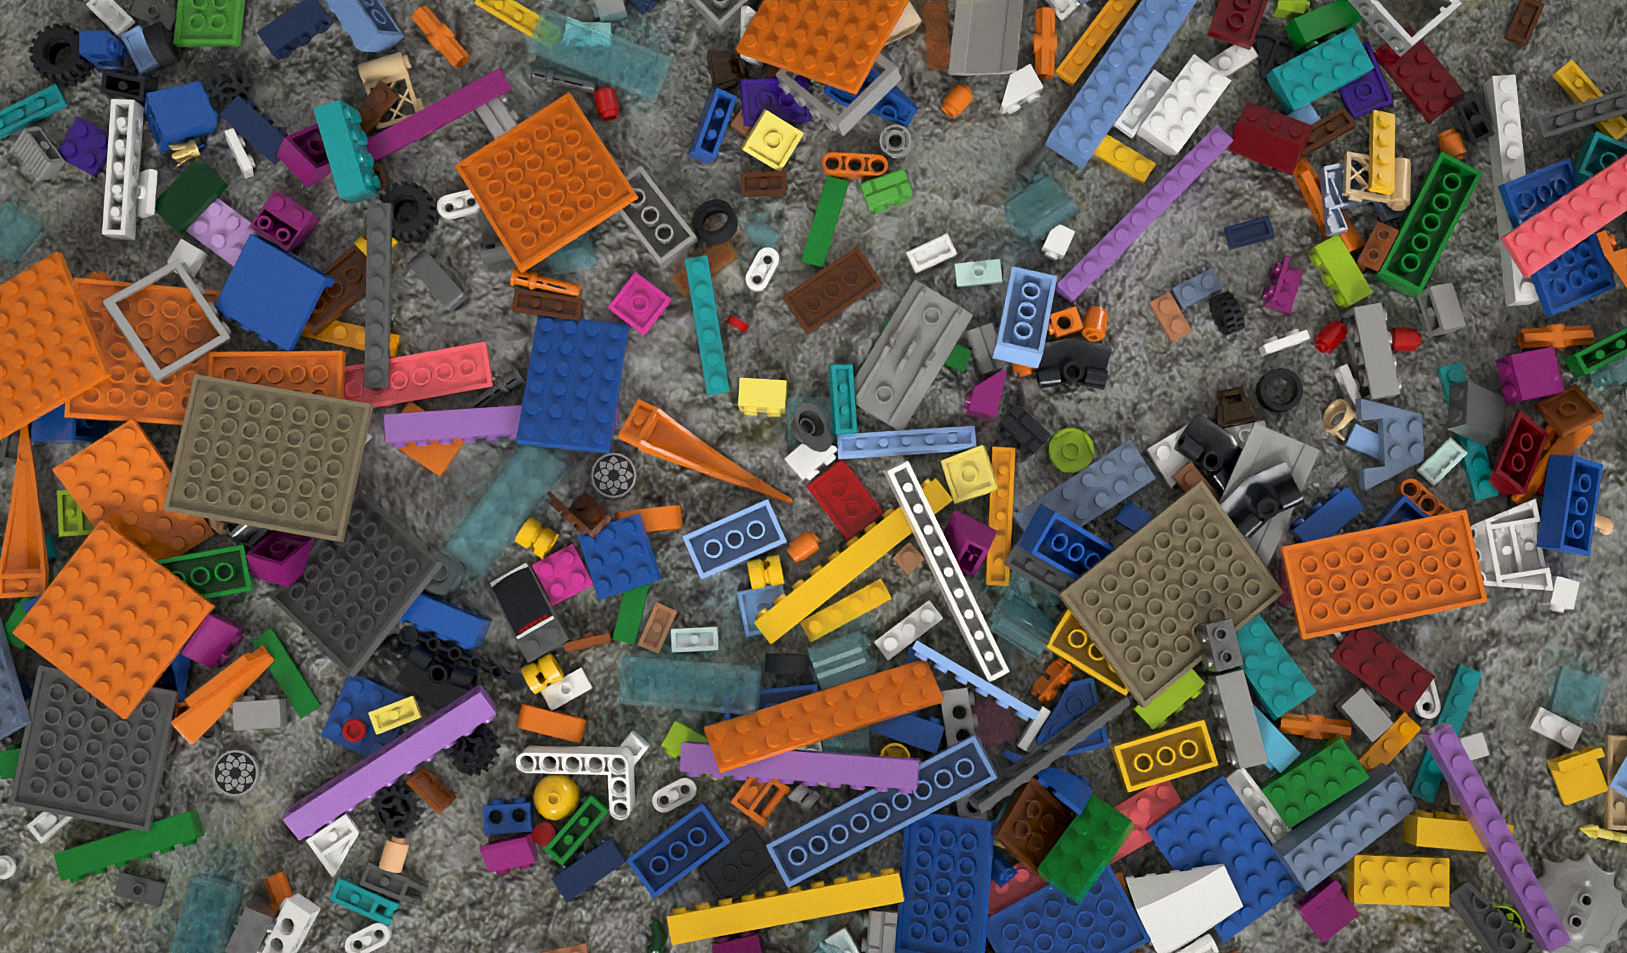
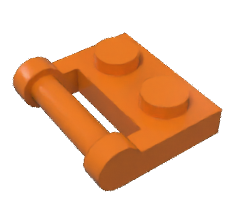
(753, 792)

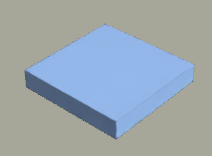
(754, 601)

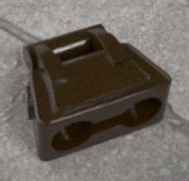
(722, 72)
(1237, 412)

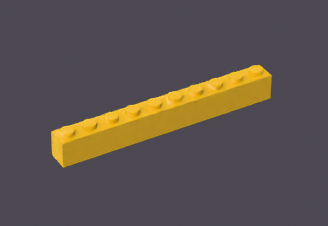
(843, 567)
(785, 907)

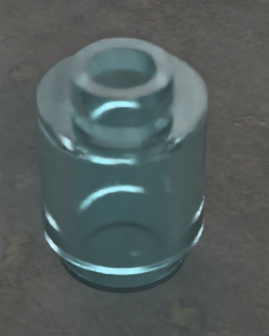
(762, 234)

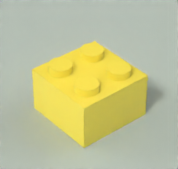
(762, 396)

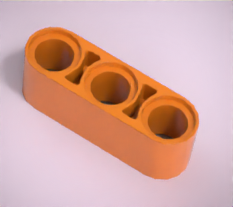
(844, 160)
(1419, 494)
(657, 518)
(551, 723)

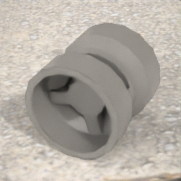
(799, 793)

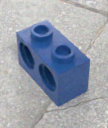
(102, 48)
(509, 822)

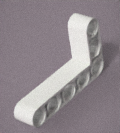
(587, 766)

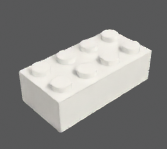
(1183, 106)

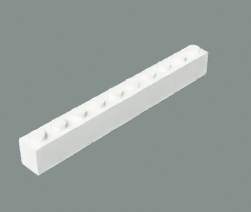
(1507, 165)
(946, 571)

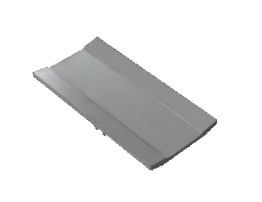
(985, 37)
(909, 355)
(1260, 452)

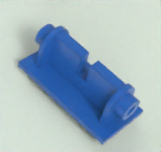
(1001, 869)

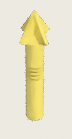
(1595, 831)

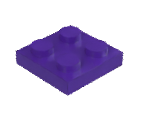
(85, 147)

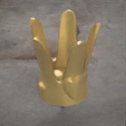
(189, 150)

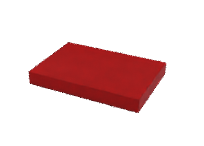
(845, 499)

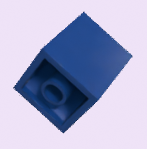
(179, 114)
(56, 429)

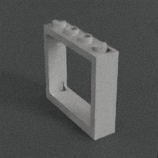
(1392, 31)
(857, 109)
(134, 341)

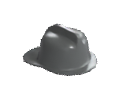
(810, 427)

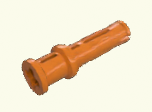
(533, 283)

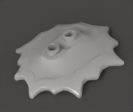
(1598, 915)

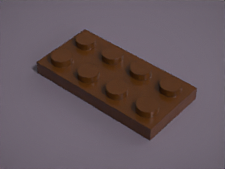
(832, 290)
(346, 291)

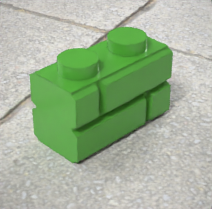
(886, 191)

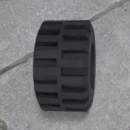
(45, 51)
(427, 211)

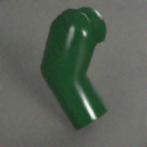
(659, 939)

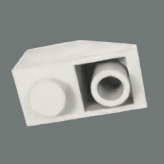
(1021, 87)
(807, 461)

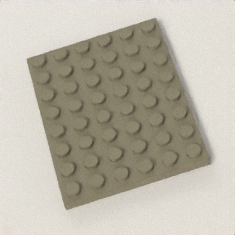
(268, 458)
(1164, 582)

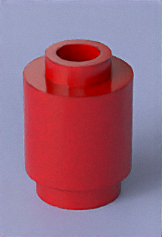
(606, 103)
(1330, 337)
(1405, 339)

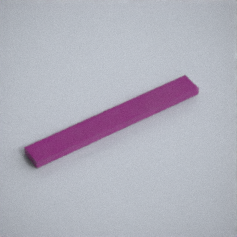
(438, 115)

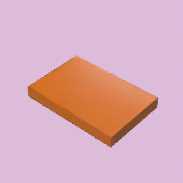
(434, 457)

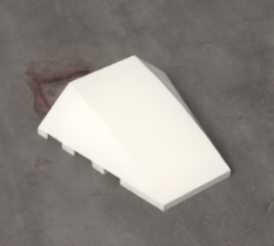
(1509, 549)
(1183, 904)

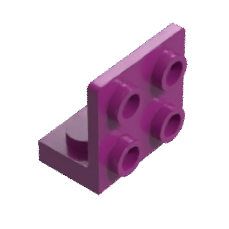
(1282, 286)
(1326, 909)

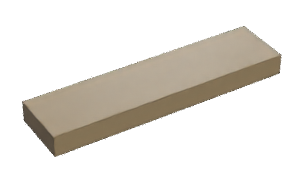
(1614, 803)

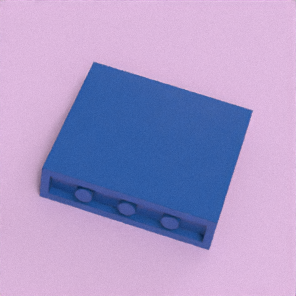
(272, 292)

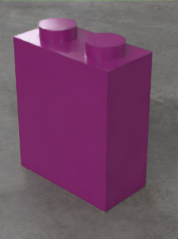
(1529, 375)

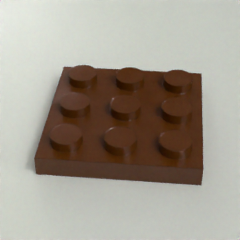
(1031, 824)

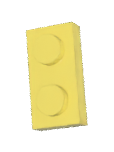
(395, 715)

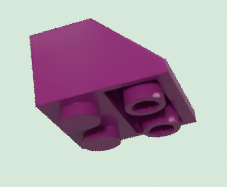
(284, 221)
(968, 541)

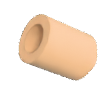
(394, 854)

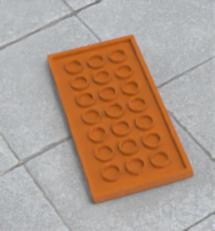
(1383, 574)

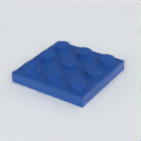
(620, 557)
(356, 701)

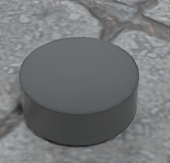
(212, 733)

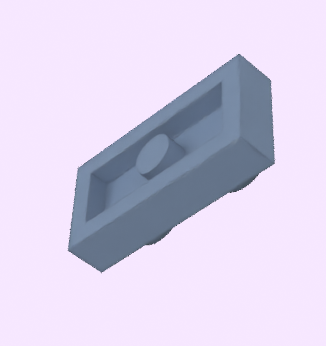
(1196, 288)

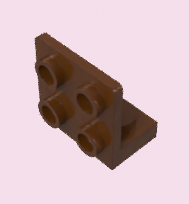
(585, 512)

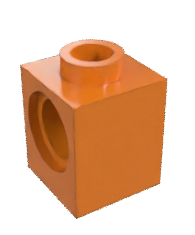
(1073, 319)

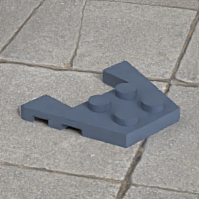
(1333, 199)
(1399, 441)

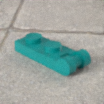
(363, 901)

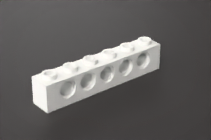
(122, 169)
(302, 914)

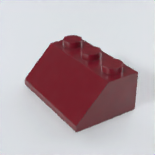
(1270, 138)
(1518, 456)

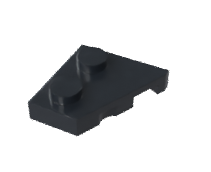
(1272, 52)

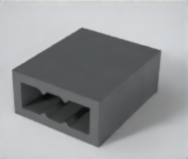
(1476, 413)

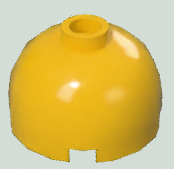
(556, 797)

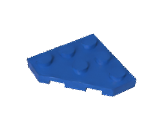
(1075, 700)

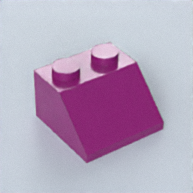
(305, 155)
(985, 397)
(279, 557)
(214, 641)
(510, 852)
(744, 943)

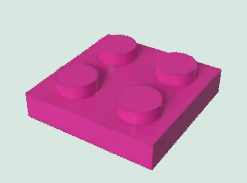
(639, 304)
(563, 574)

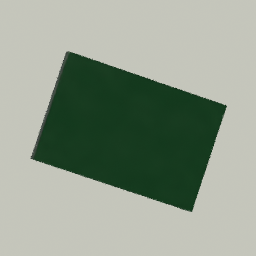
(190, 195)

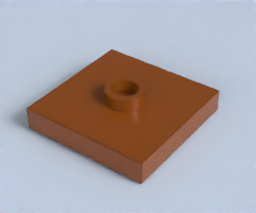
(1568, 411)

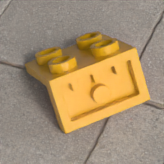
(1578, 774)

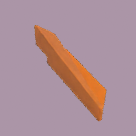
(1311, 189)
(1554, 446)
(219, 694)

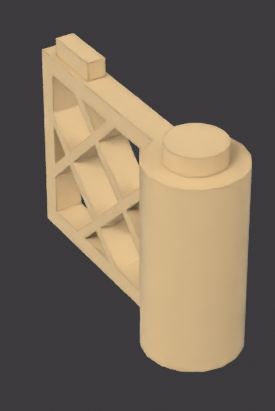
(390, 70)
(1402, 182)

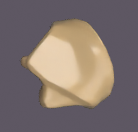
(1332, 410)

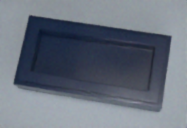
(1248, 232)

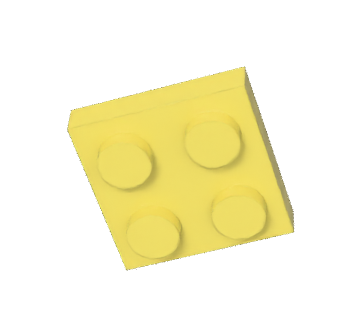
(772, 140)
(969, 474)

